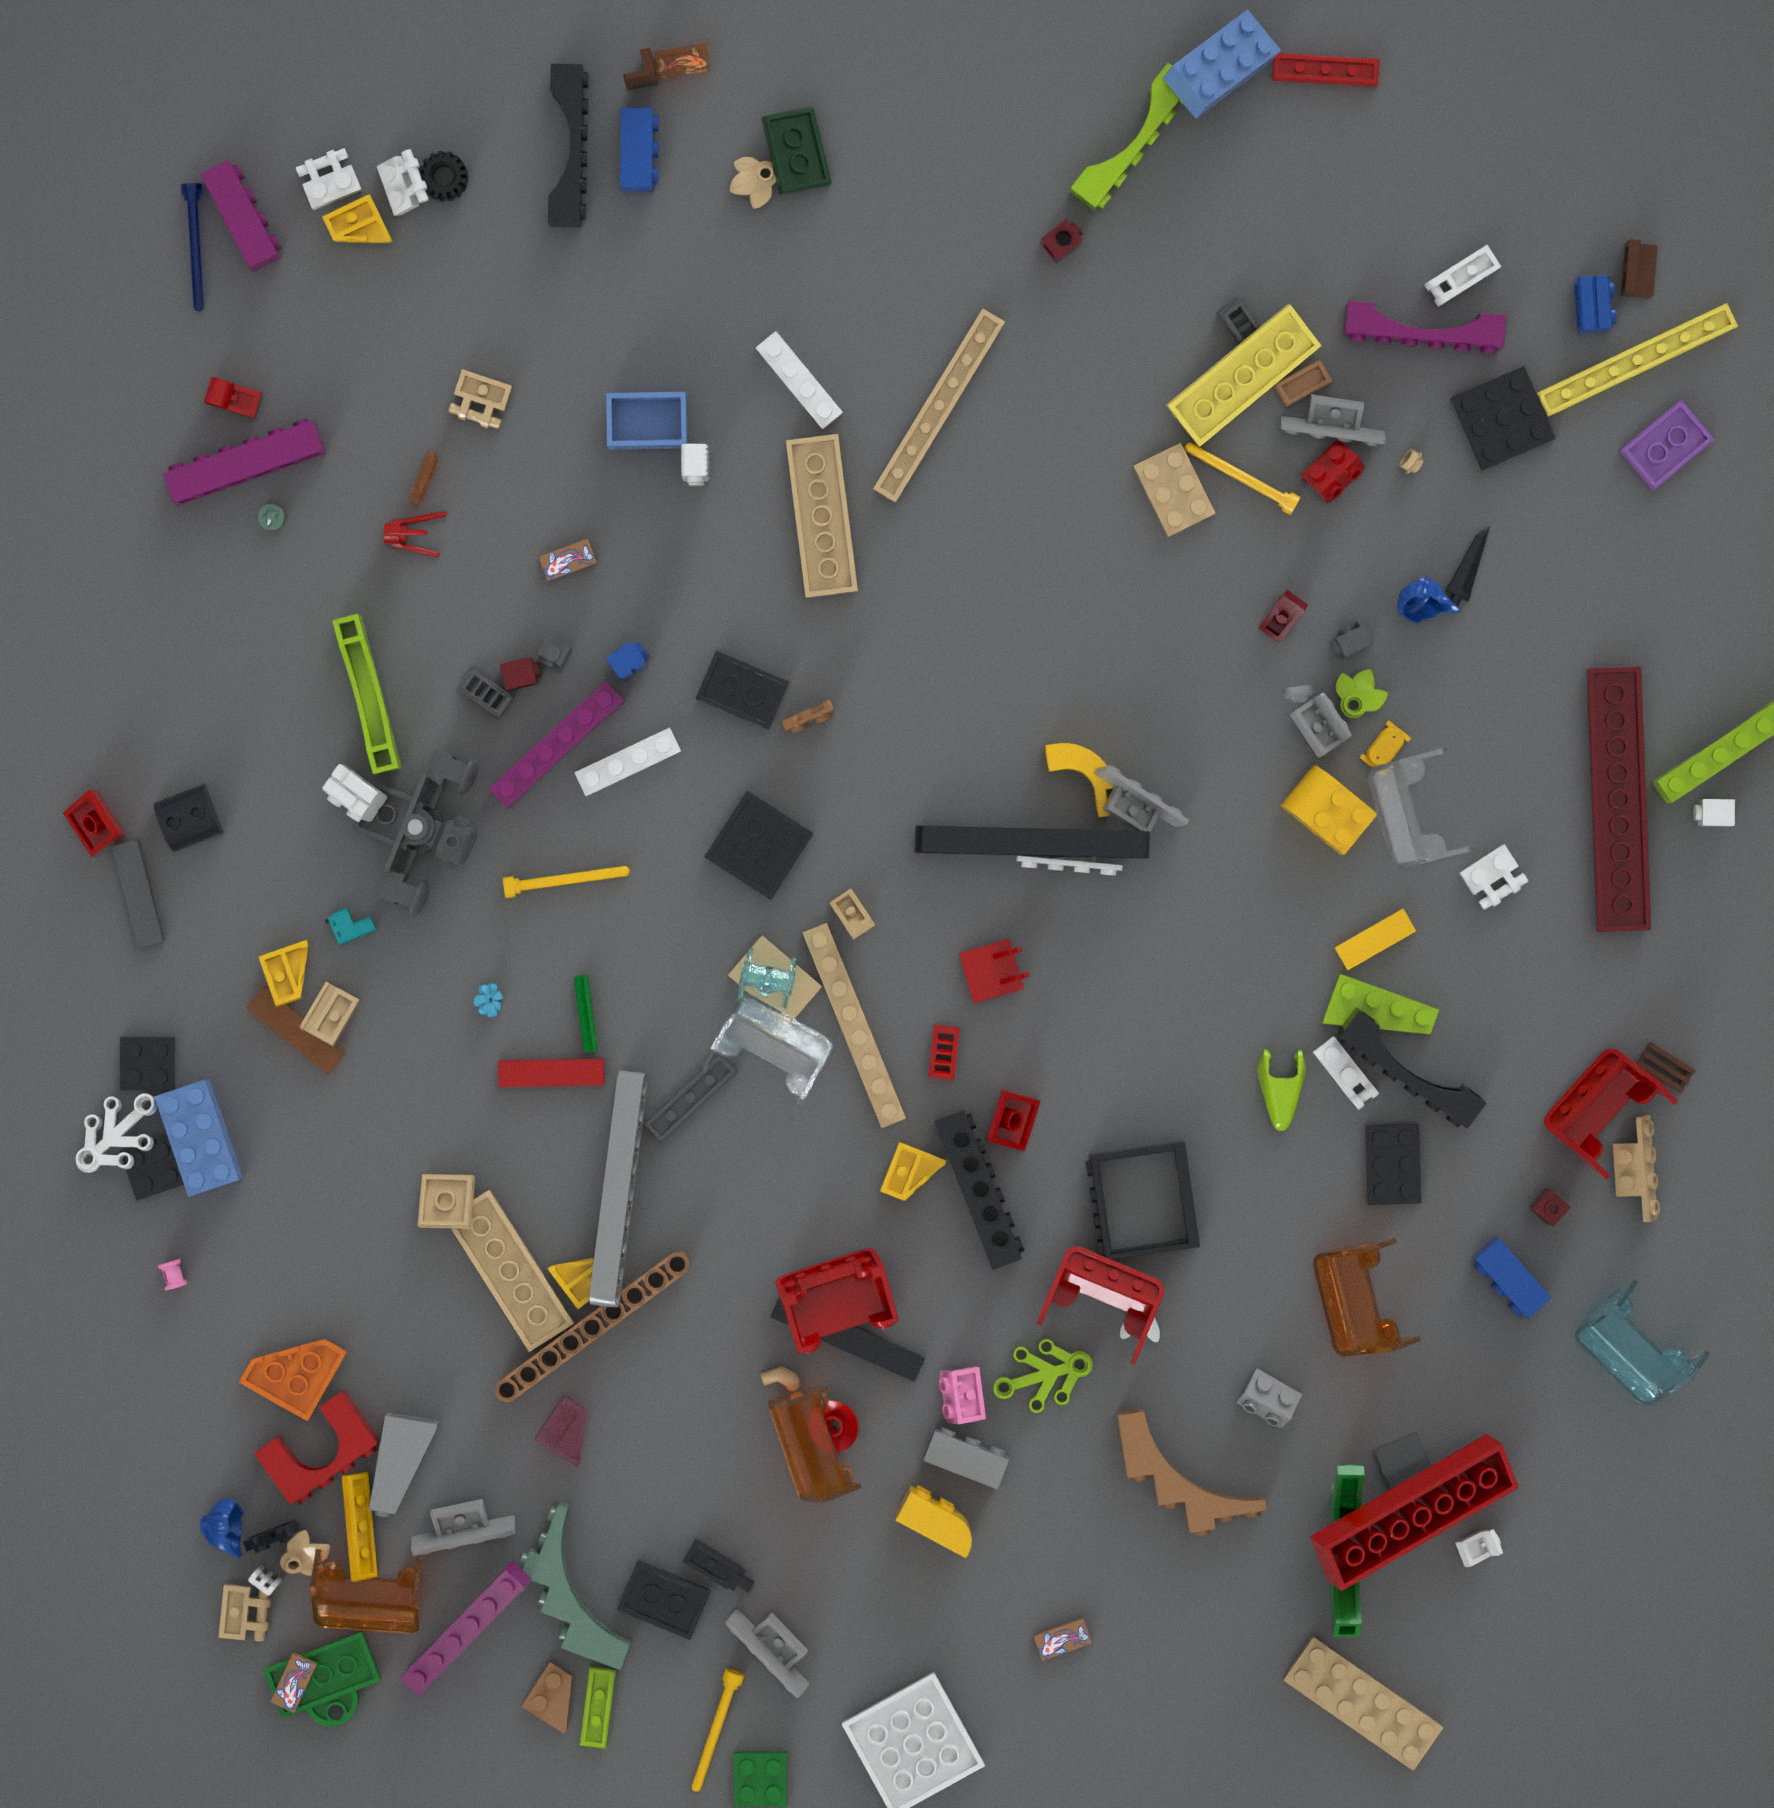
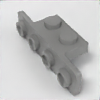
(1335, 419)
(1135, 805)
(461, 1526)
(773, 1646)

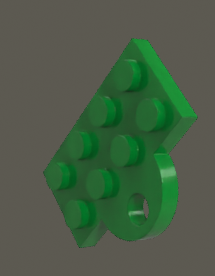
(340, 1672)

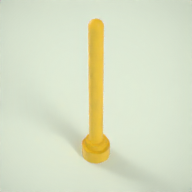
(1286, 501)
(515, 886)
(732, 1680)

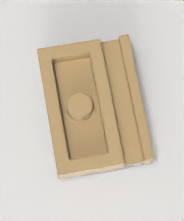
(329, 1014)

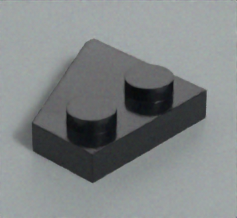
(279, 1533)

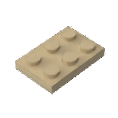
(1174, 490)

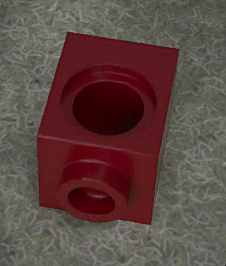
(1057, 251)
(520, 673)
(1549, 1207)

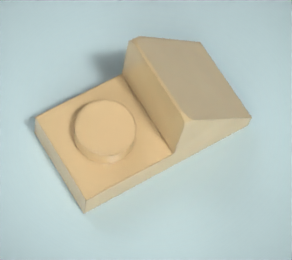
(852, 913)

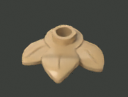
(751, 182)
(303, 1552)

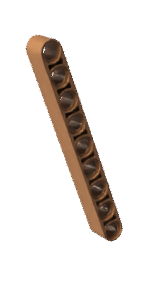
(583, 1335)

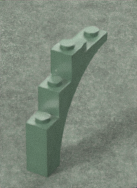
(585, 1633)

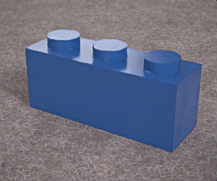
(638, 150)
(1510, 1278)

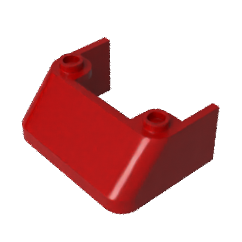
(1597, 1100)
(1110, 1283)

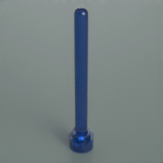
(192, 195)

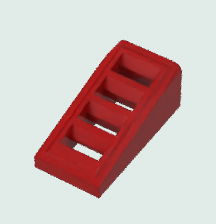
(948, 1075)

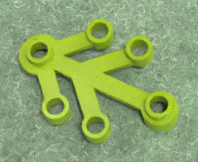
(1048, 1374)

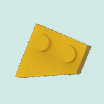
(357, 223)
(286, 972)
(909, 1171)
(574, 1279)

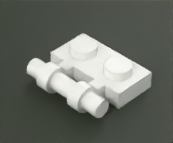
(397, 183)
(331, 186)
(1490, 869)

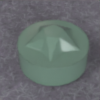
(271, 517)

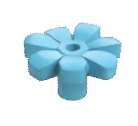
(488, 1000)

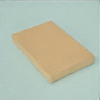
(804, 985)

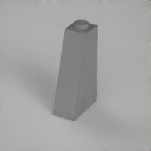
(399, 1458)

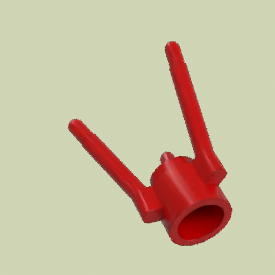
(396, 533)

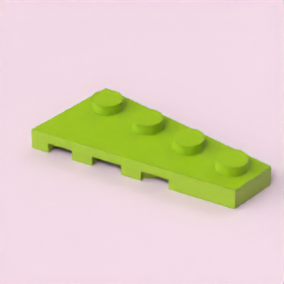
(1387, 1008)

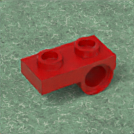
(232, 397)

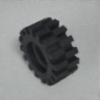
(444, 160)

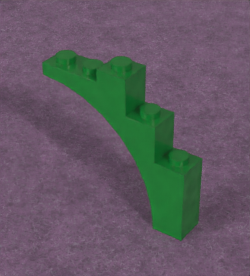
(1343, 1499)

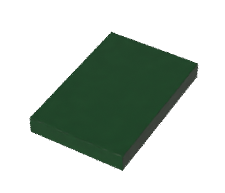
(796, 150)

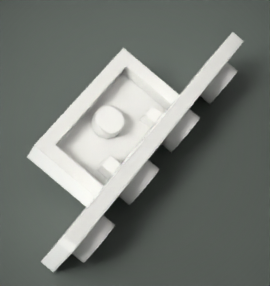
(1080, 864)

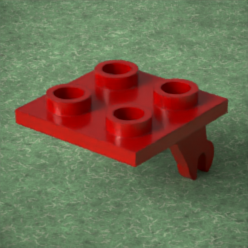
(992, 970)

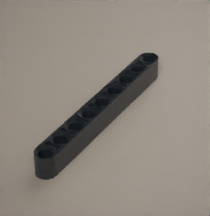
(1032, 842)

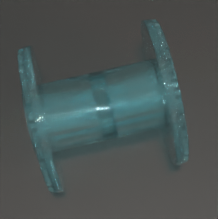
(767, 978)

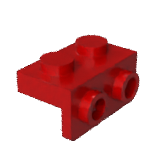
(1333, 471)

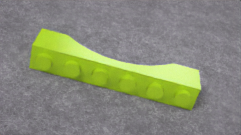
(1098, 180)
(368, 694)
(1716, 756)

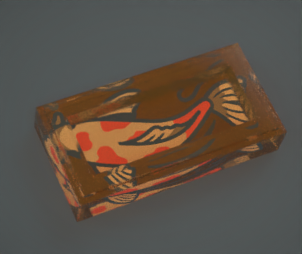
(682, 61)
(423, 478)

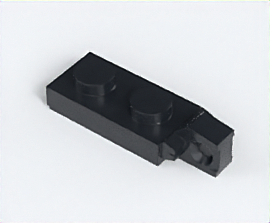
(717, 1567)

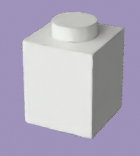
(1715, 812)

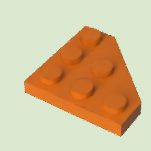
(295, 1376)

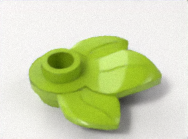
(1360, 690)

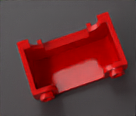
(836, 1298)

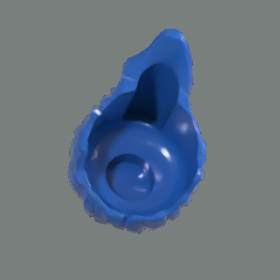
(1424, 601)
(223, 1526)

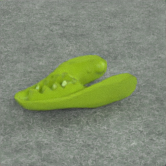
(1281, 1093)

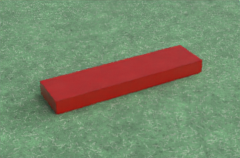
(1326, 69)
(551, 1072)

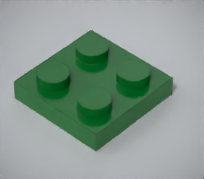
(760, 1779)

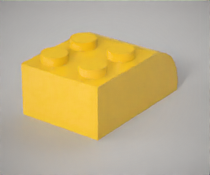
(1328, 809)
(935, 1519)

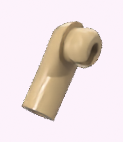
(782, 1375)

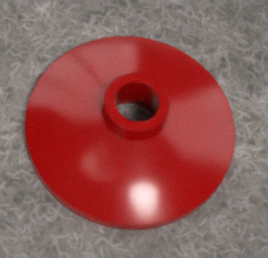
(849, 1427)

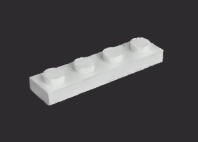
(799, 380)
(627, 762)

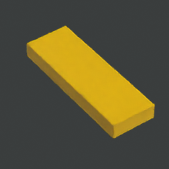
(1375, 939)

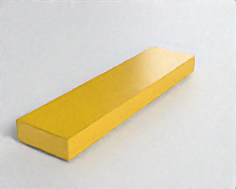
(359, 1526)

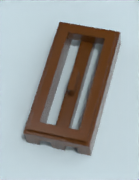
(1684, 1078)

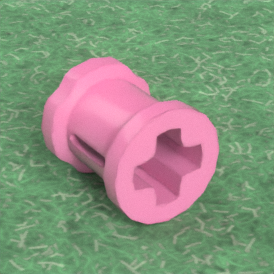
(172, 1274)

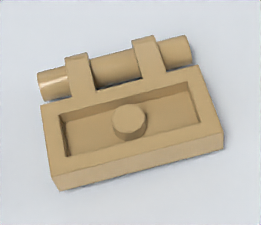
(482, 391)
(235, 1613)

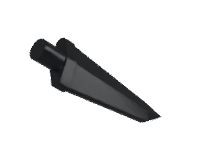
(1463, 580)

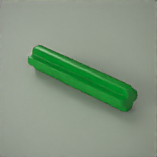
(585, 1013)

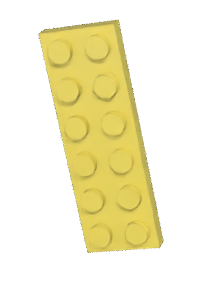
(1243, 375)

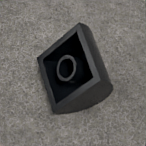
(187, 818)

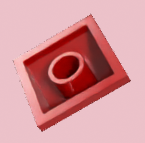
(94, 822)
(1012, 1120)

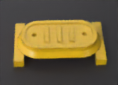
(1385, 746)

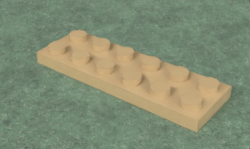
(821, 516)
(512, 1273)
(1363, 1703)

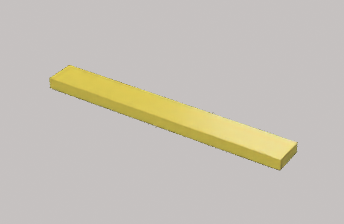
(1637, 360)

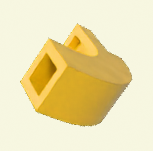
(1080, 759)

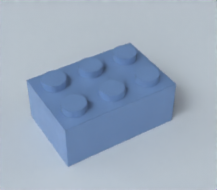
(646, 420)

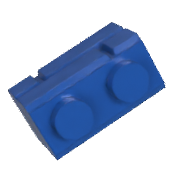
(1594, 304)
(628, 660)

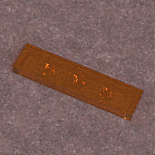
(287, 1025)

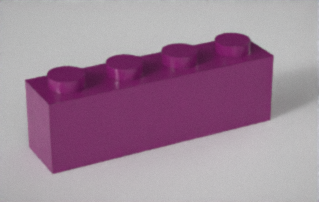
(241, 216)

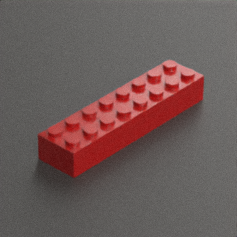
(1414, 1512)

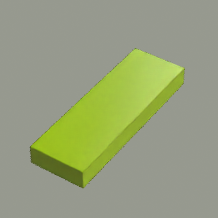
(597, 1706)

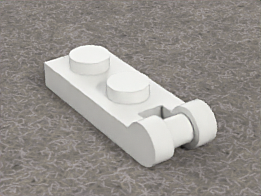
(1463, 275)
(1345, 1072)

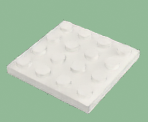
(913, 1743)

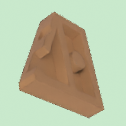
(819, 713)
(551, 1697)

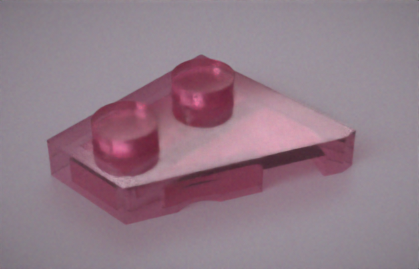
(564, 1430)

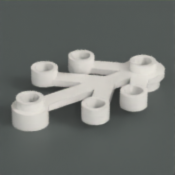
(113, 1135)

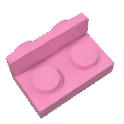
(962, 1395)

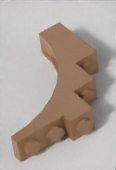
(1171, 1488)

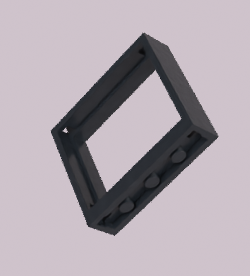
(1186, 1195)

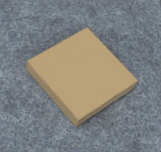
(446, 1201)

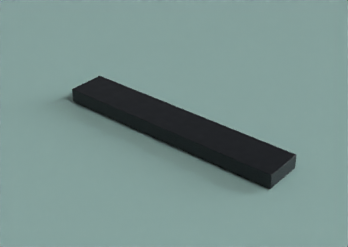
(869, 1347)

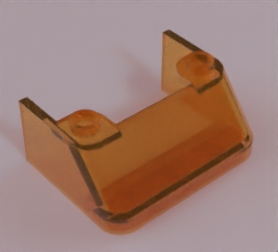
(1351, 1301)
(809, 1447)
(368, 1603)

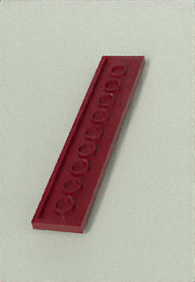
(1618, 799)

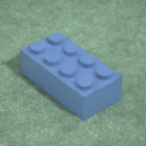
(1221, 64)
(198, 1137)

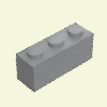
(966, 1457)

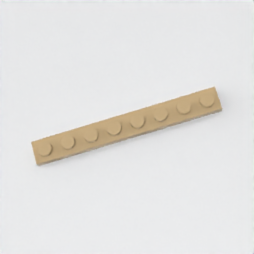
(939, 405)
(854, 1025)

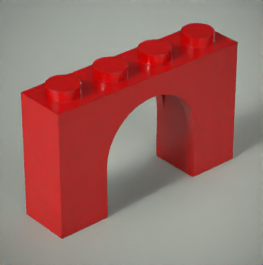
(297, 1479)

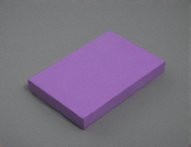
(1666, 445)

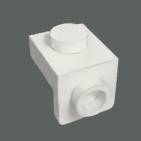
(1479, 1547)

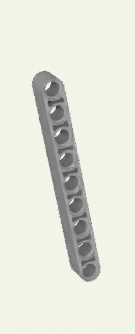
(618, 1189)

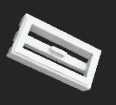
(266, 1578)

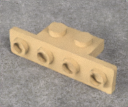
(1636, 1168)

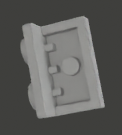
(1321, 724)
(1269, 1399)

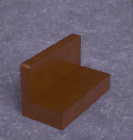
(642, 78)
(1638, 269)

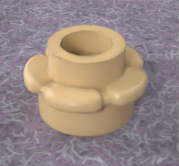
(1411, 461)

